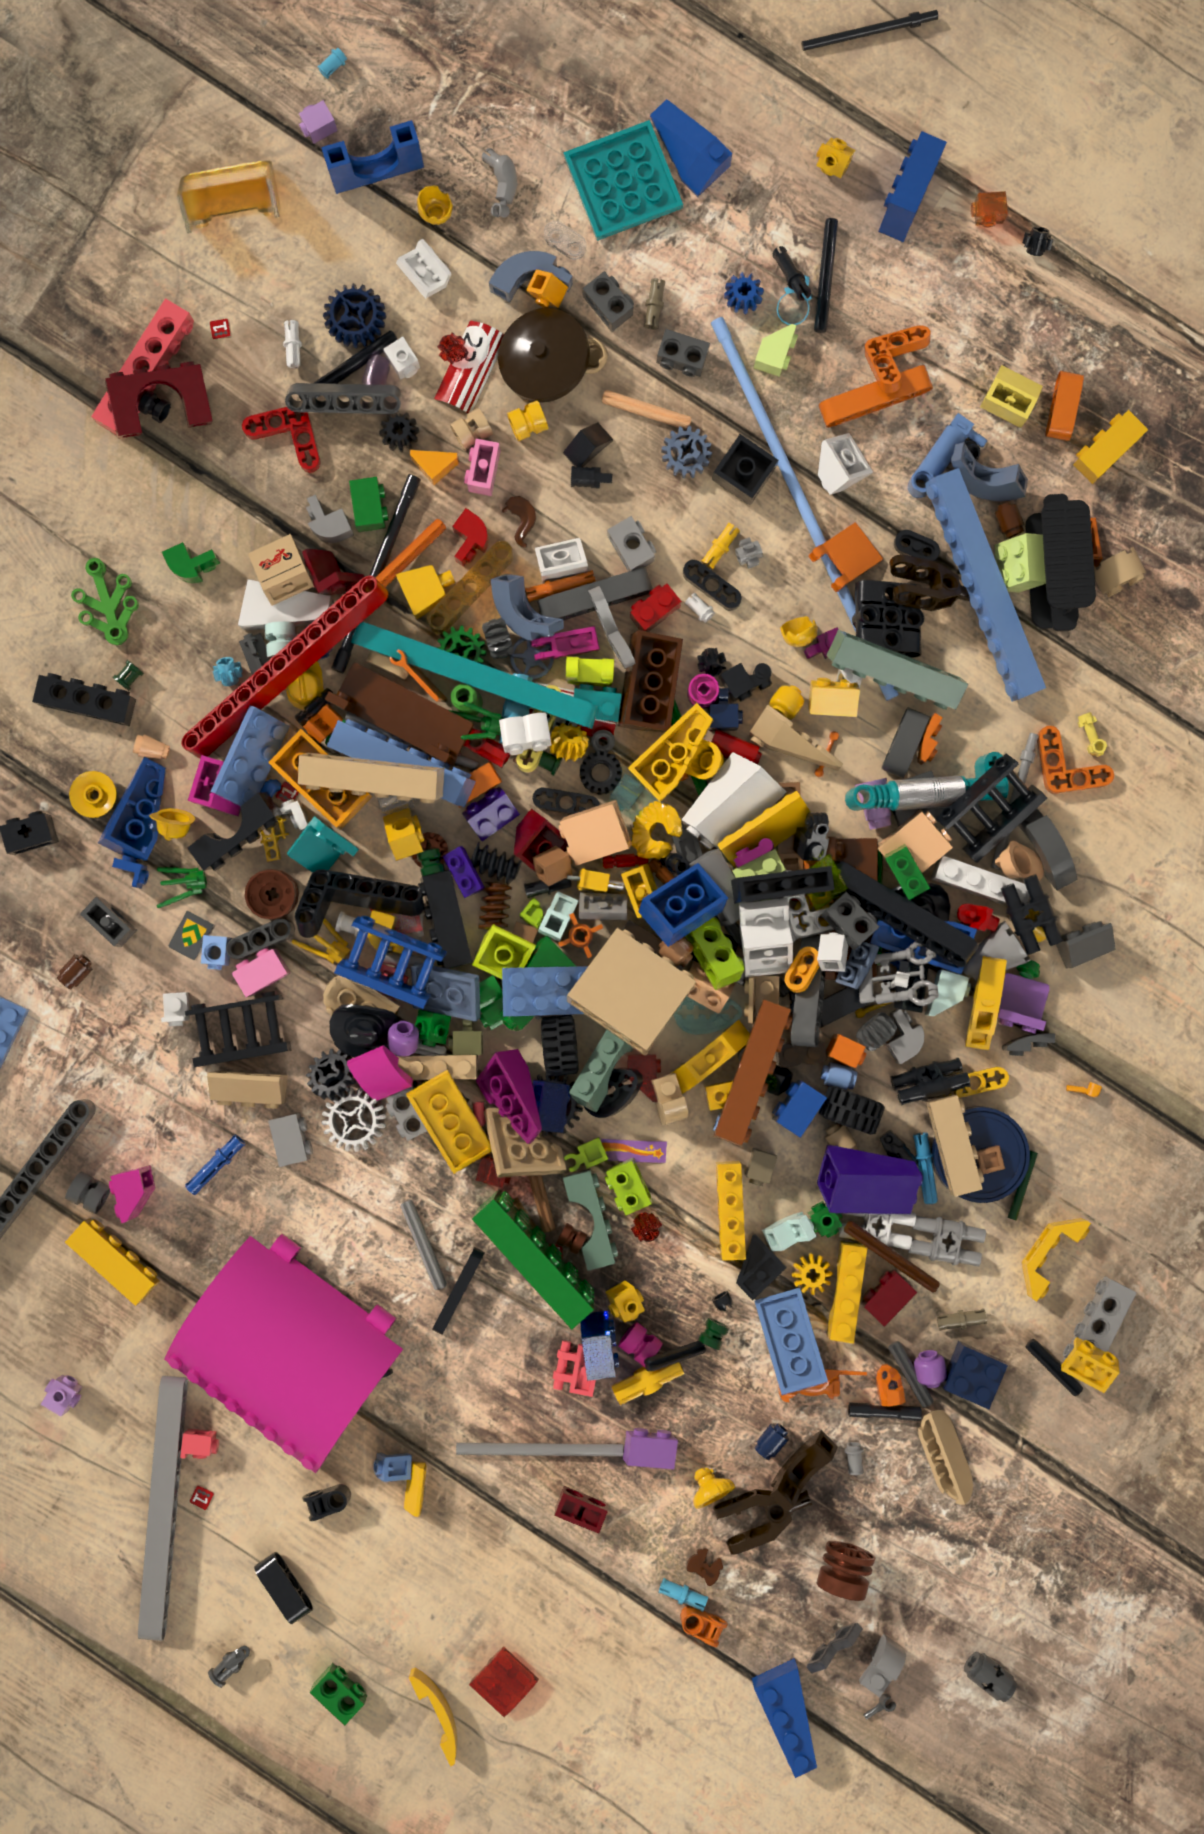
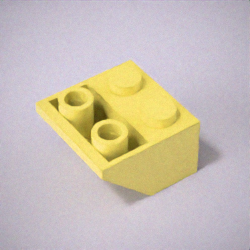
(1011, 396)

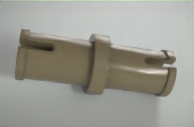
(654, 304)
(961, 1319)

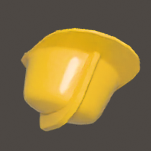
(306, 687)
(706, 761)
(173, 822)

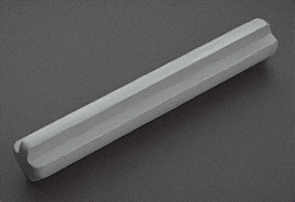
(423, 1245)

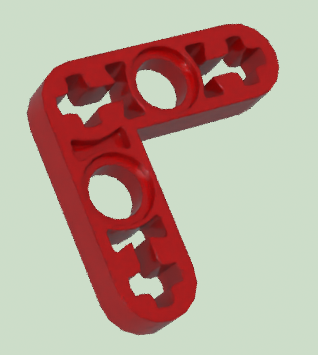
(296, 428)

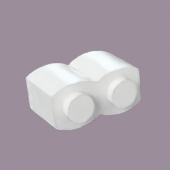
(525, 733)

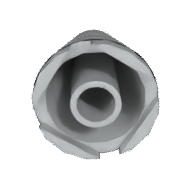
(1000, 945)

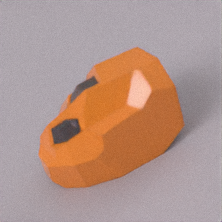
(889, 1386)

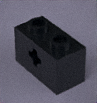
(42, 833)

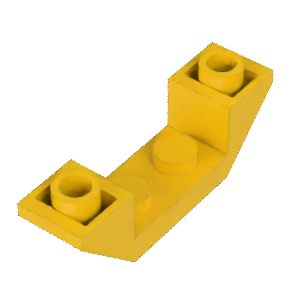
(711, 1056)
(1074, 1229)

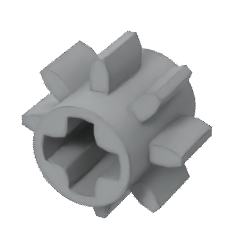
(749, 552)

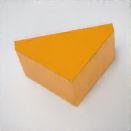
(434, 464)

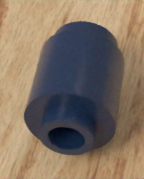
(772, 1441)

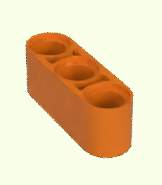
(1064, 405)

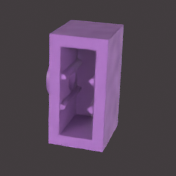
(650, 1449)

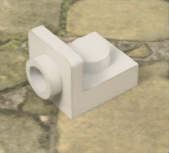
(299, 817)
(174, 1008)

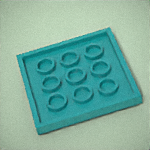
(623, 180)

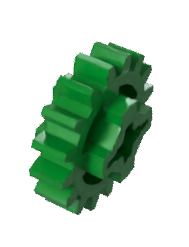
(470, 647)

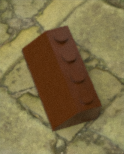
(650, 682)

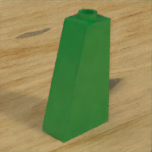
(544, 955)

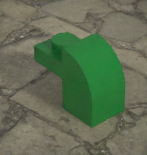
(188, 568)

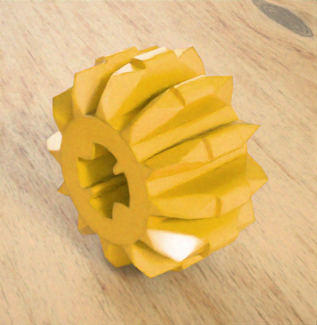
(568, 742)
(804, 1279)

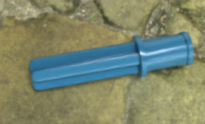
(926, 1167)

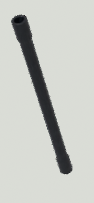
(407, 495)

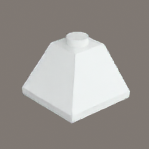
(841, 464)

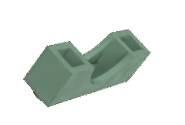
(593, 1080)
(582, 1190)

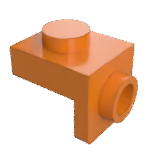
(322, 723)

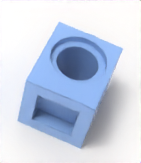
(209, 943)

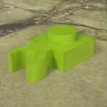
(590, 1154)

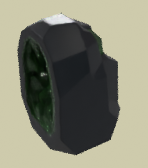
(779, 1080)

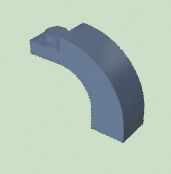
(521, 268)
(987, 482)
(515, 609)

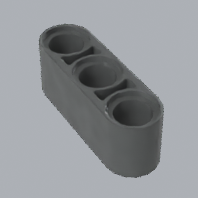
(905, 742)
(249, 941)

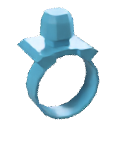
(788, 290)

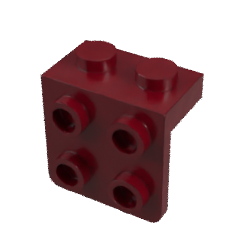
(327, 574)

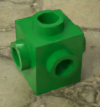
(432, 1027)
(816, 1216)

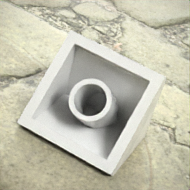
(561, 560)

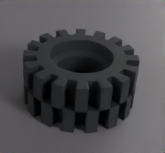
(600, 758)

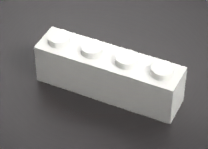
(975, 880)

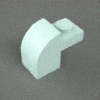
(557, 916)
(789, 1231)

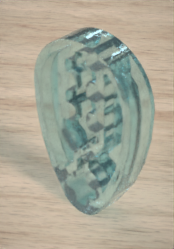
(702, 1025)

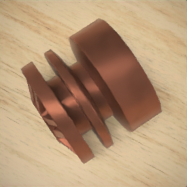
(260, 901)
(846, 1570)

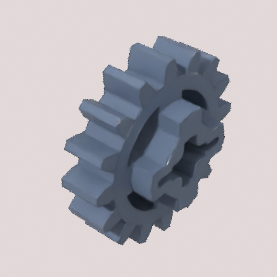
(679, 447)

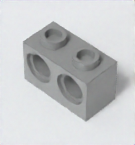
(404, 1115)

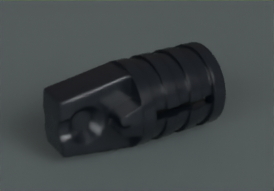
(589, 477)
(896, 1147)

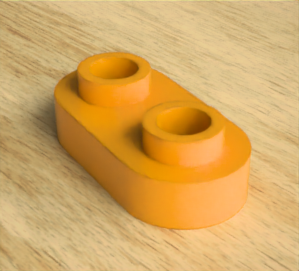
(801, 970)

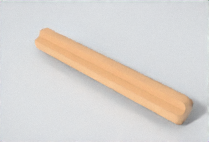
(645, 409)

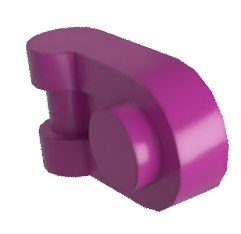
(747, 855)

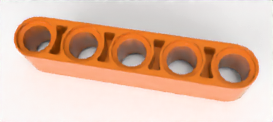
(872, 399)

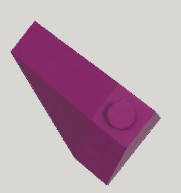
(509, 1086)

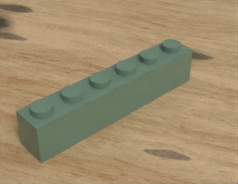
(896, 669)

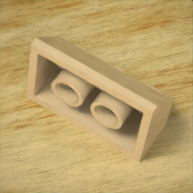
(247, 1088)

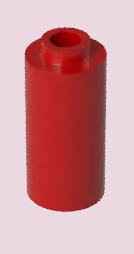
(729, 744)

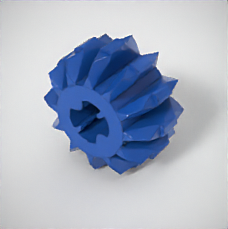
(750, 287)

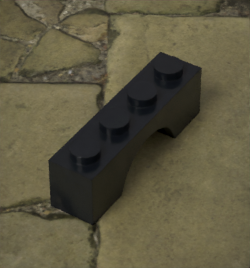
(257, 814)

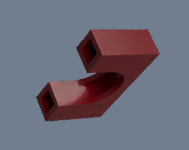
(185, 380)

